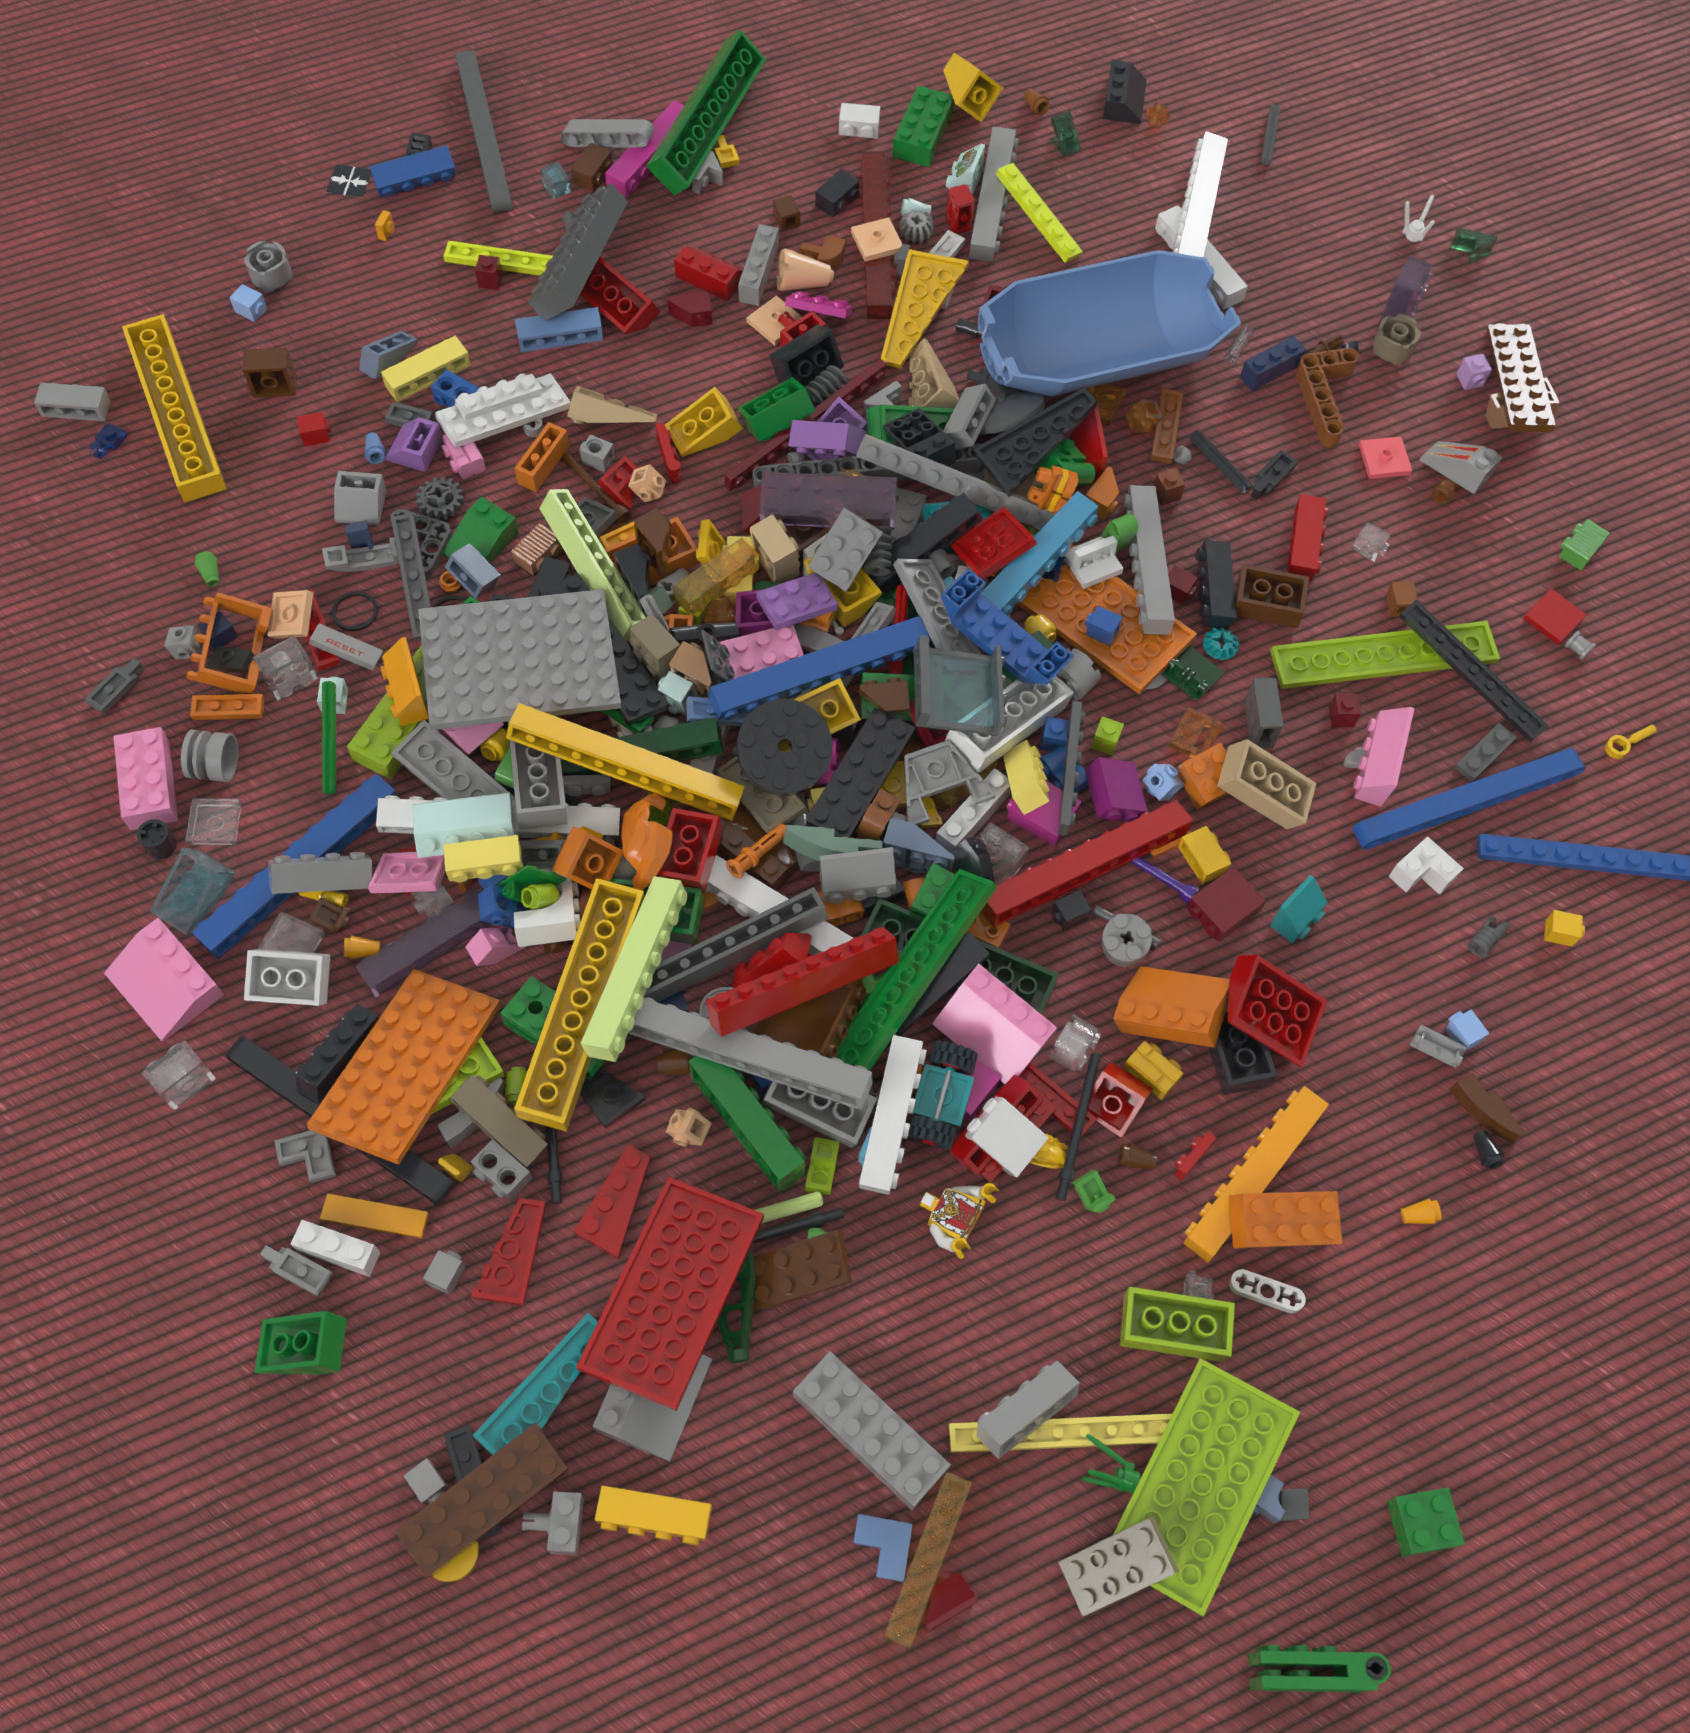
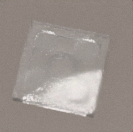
(292, 935)

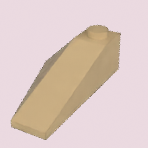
(929, 380)
(593, 408)

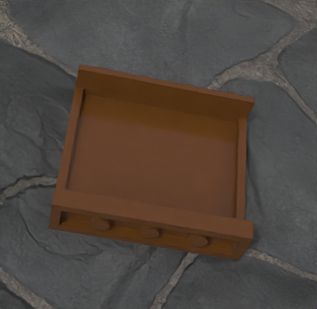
(817, 1022)

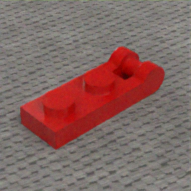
(669, 454)

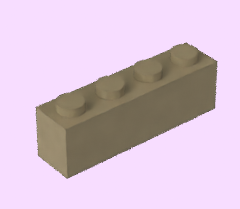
(497, 1120)

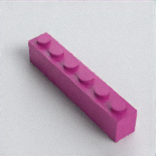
(631, 166)

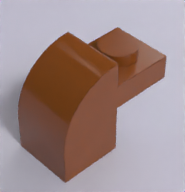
(830, 253)
(877, 816)

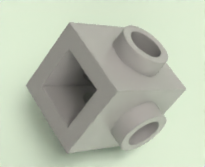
(182, 642)

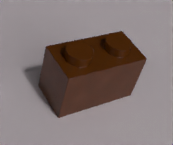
(591, 167)

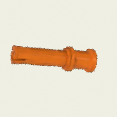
(750, 856)

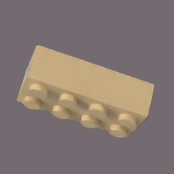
(1266, 784)

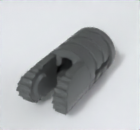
(1487, 937)

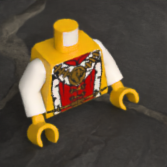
(956, 1214)

